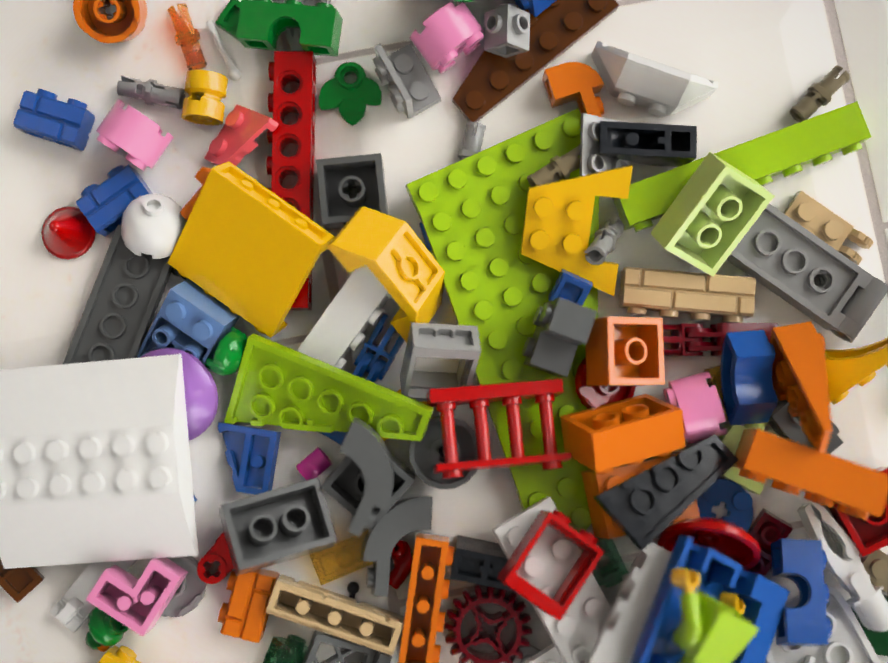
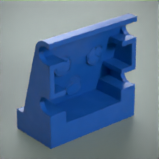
(717, 574)

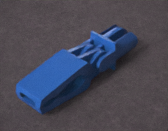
(373, 363)

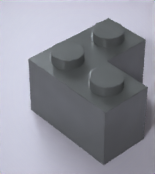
(557, 334)

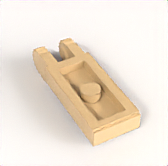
(827, 225)

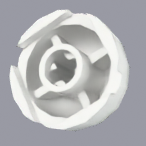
(152, 225)

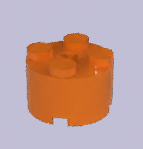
(108, 28)

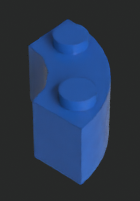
(747, 377)

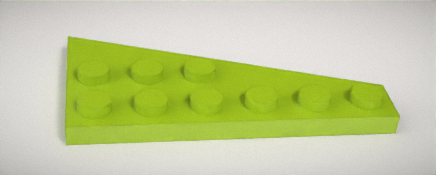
(310, 395)

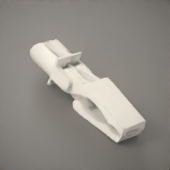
(847, 567)

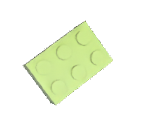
(711, 214)

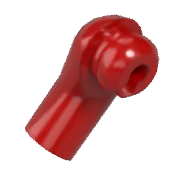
(402, 561)

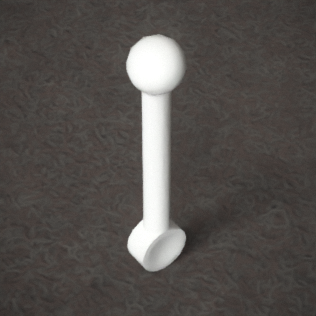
(234, 73)

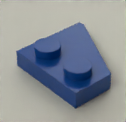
(251, 456)

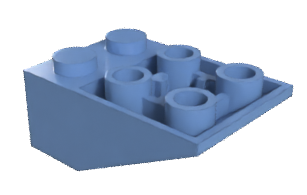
(189, 322)

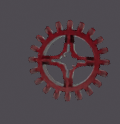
(502, 652)

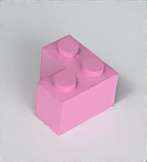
(134, 600)

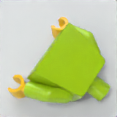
(709, 627)

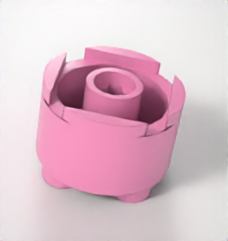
(448, 34)
(134, 134)
(699, 406)

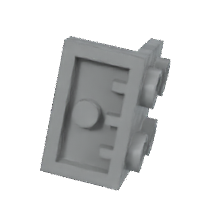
(408, 80)

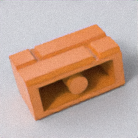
(246, 610)

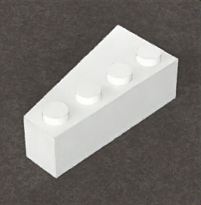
(631, 607)

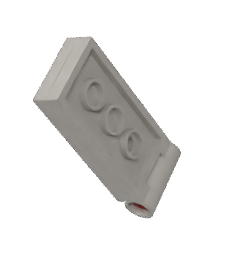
(788, 259)

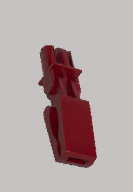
(687, 338)

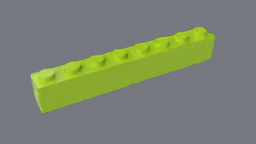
(759, 158)

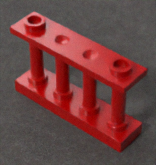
(511, 397)

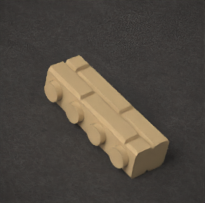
(687, 293)
(335, 614)

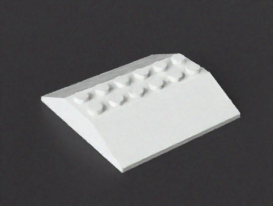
(95, 463)

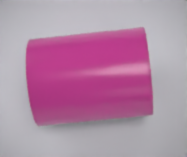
(314, 464)

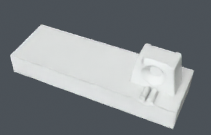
(72, 607)

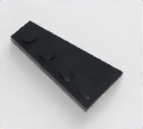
(660, 494)

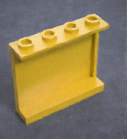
(248, 248)

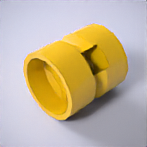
(204, 98)

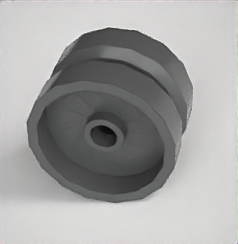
(426, 453)

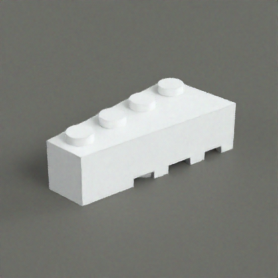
(346, 319)

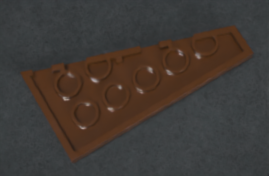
(551, 35)

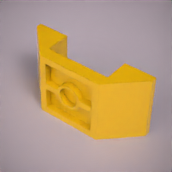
(396, 260)

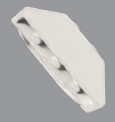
(649, 82)

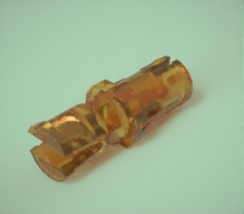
(187, 37)

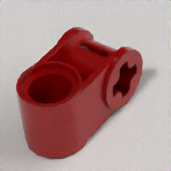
(218, 552)

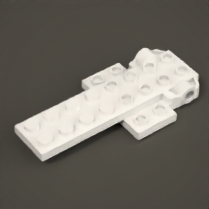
(546, 570)

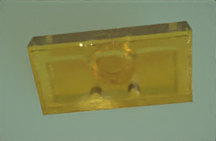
(339, 559)

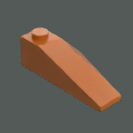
(801, 379)

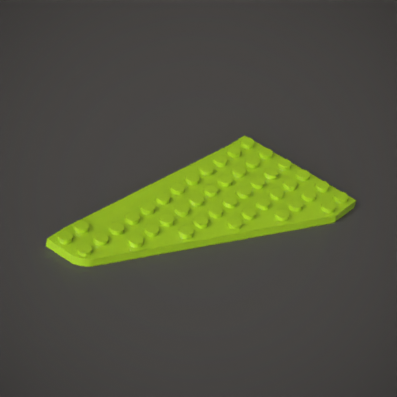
(475, 233)

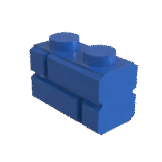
(54, 120)
(106, 202)

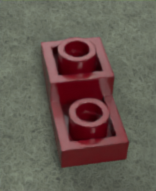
(766, 530)

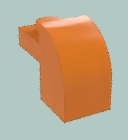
(574, 82)

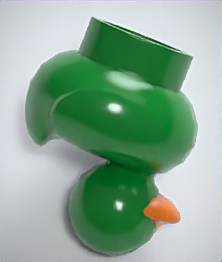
(103, 630)

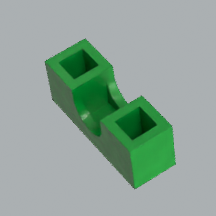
(264, 20)

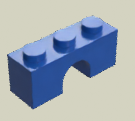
(804, 565)

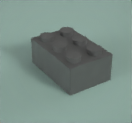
(277, 526)

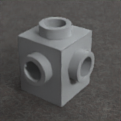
(506, 30)

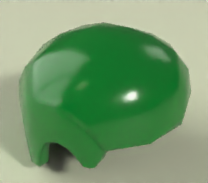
(228, 353)

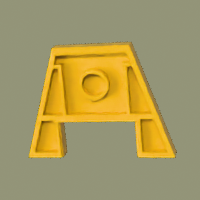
(561, 219)

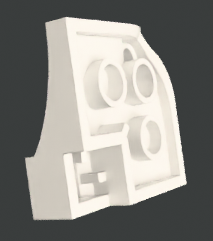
(845, 645)

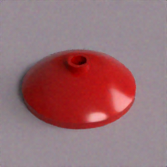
(717, 535)

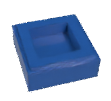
(570, 288)

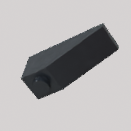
(648, 143)

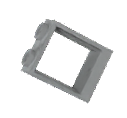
(439, 342)

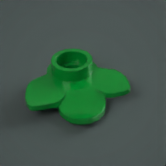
(350, 98)

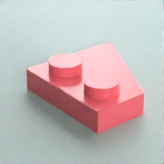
(238, 136)

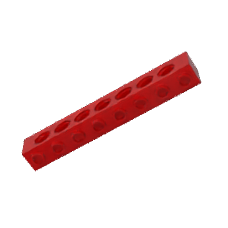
(300, 68)

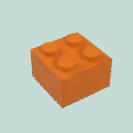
(625, 352)

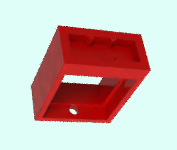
(575, 579)

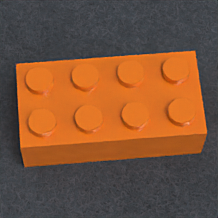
(819, 475)

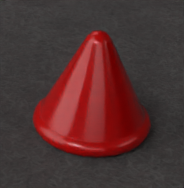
(67, 233)

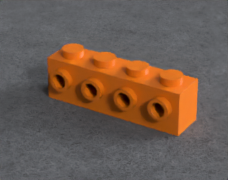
(424, 599)

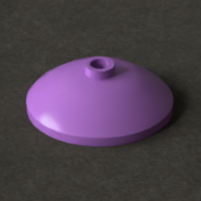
(199, 388)

